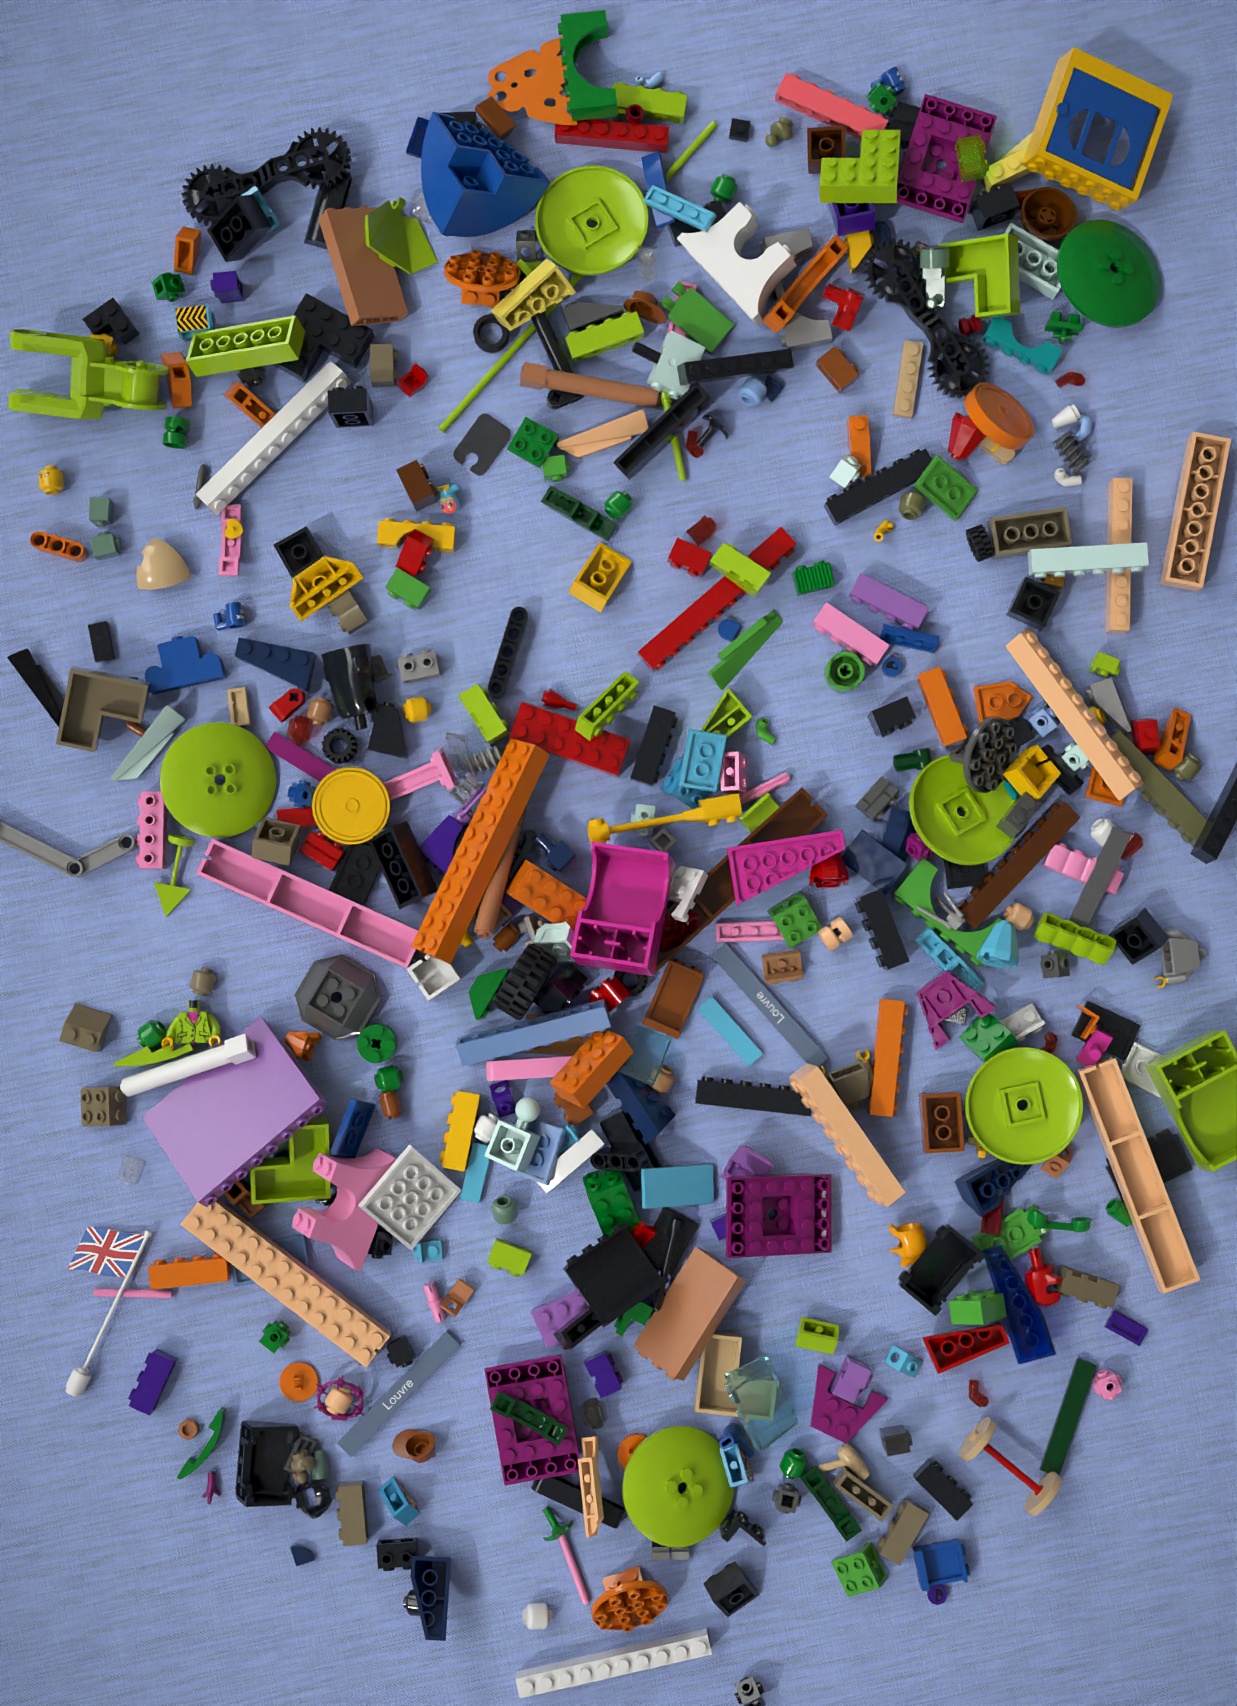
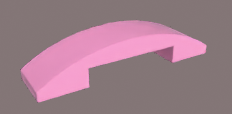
(230, 548)

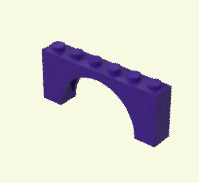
(441, 849)

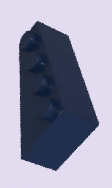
(283, 662)
(642, 1104)

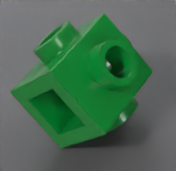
(878, 92)
(168, 287)
(269, 1339)

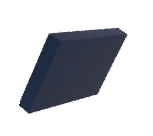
(874, 861)

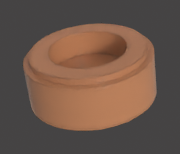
(188, 1429)

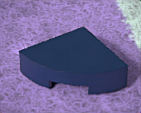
(773, 388)
(301, 1555)

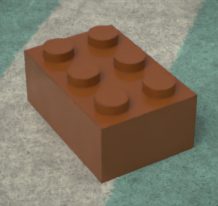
(941, 1122)

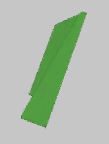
(743, 648)

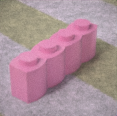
(1077, 866)

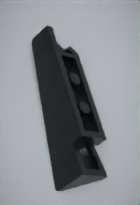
(39, 683)

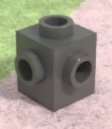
(1055, 964)
(786, 1505)

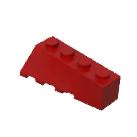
(959, 1347)

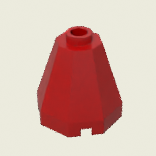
(963, 437)
(829, 872)

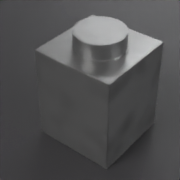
(663, 840)

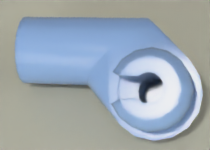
(649, 83)
(1085, 430)

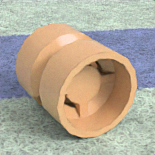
(830, 939)

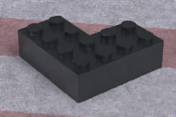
(327, 331)

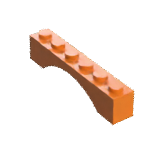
(805, 283)

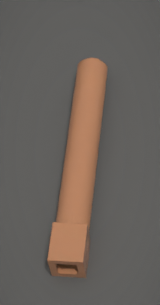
(539, 377)
(495, 890)

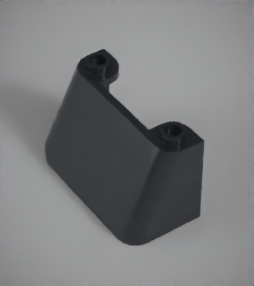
(940, 1268)
(261, 1463)

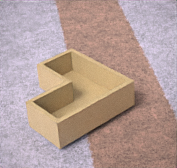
(717, 1359)

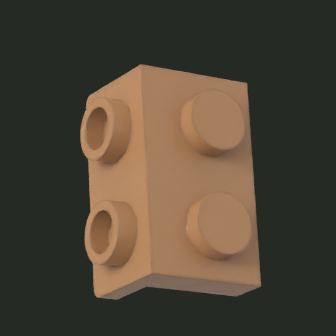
(782, 967)

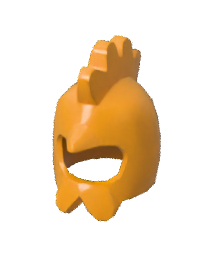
(911, 1242)

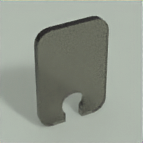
(484, 439)

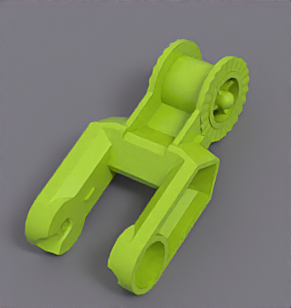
(95, 378)

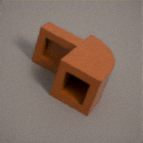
(241, 1196)

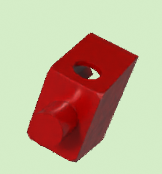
(1145, 735)

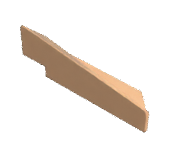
(605, 436)

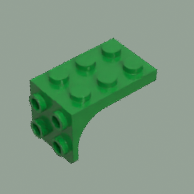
(610, 1200)

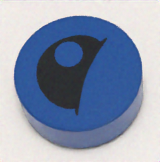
(891, 667)

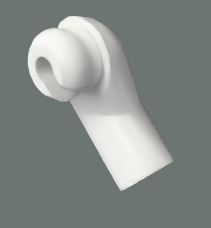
(1066, 481)

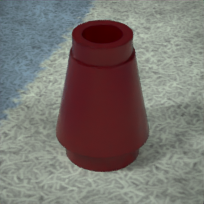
(634, 114)

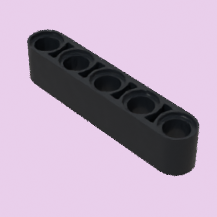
(513, 644)
(570, 1496)

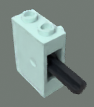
(674, 351)

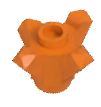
(302, 1043)

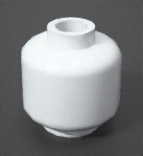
(1101, 830)
(485, 1127)
(536, 1616)

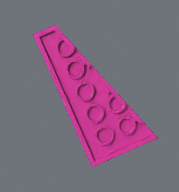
(771, 862)

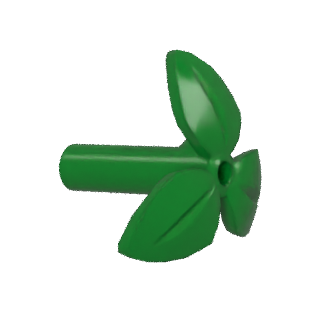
(557, 1530)

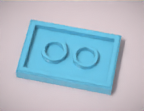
(702, 760)

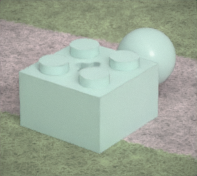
(524, 1141)

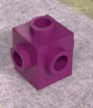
(917, 848)

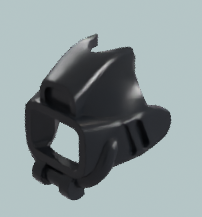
(322, 1497)

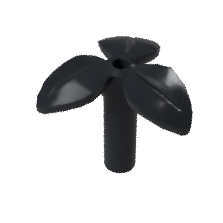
(713, 426)

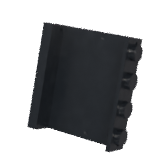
(613, 1274)

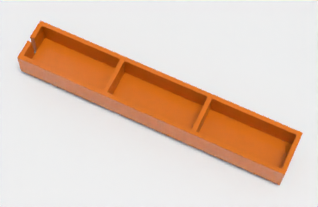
(480, 850)

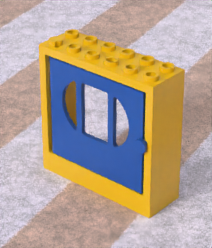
(1114, 95)

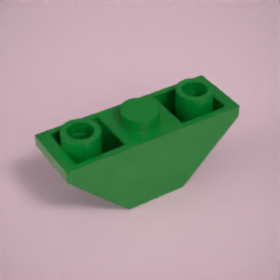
(485, 990)

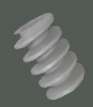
(483, 760)

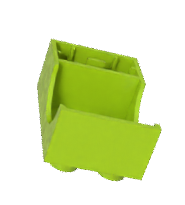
(1201, 1096)

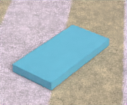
(677, 1186)

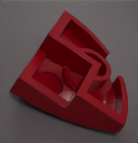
(675, 931)

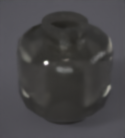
(593, 1413)

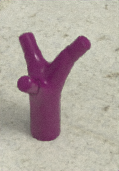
(211, 1487)

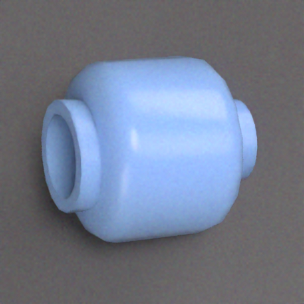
(752, 391)

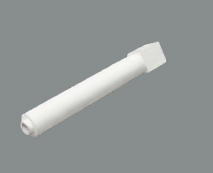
(234, 1050)

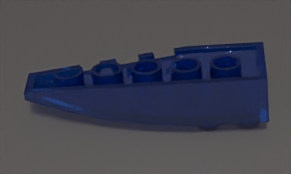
(1024, 1317)

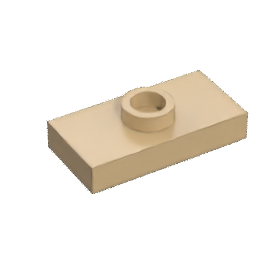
(239, 706)

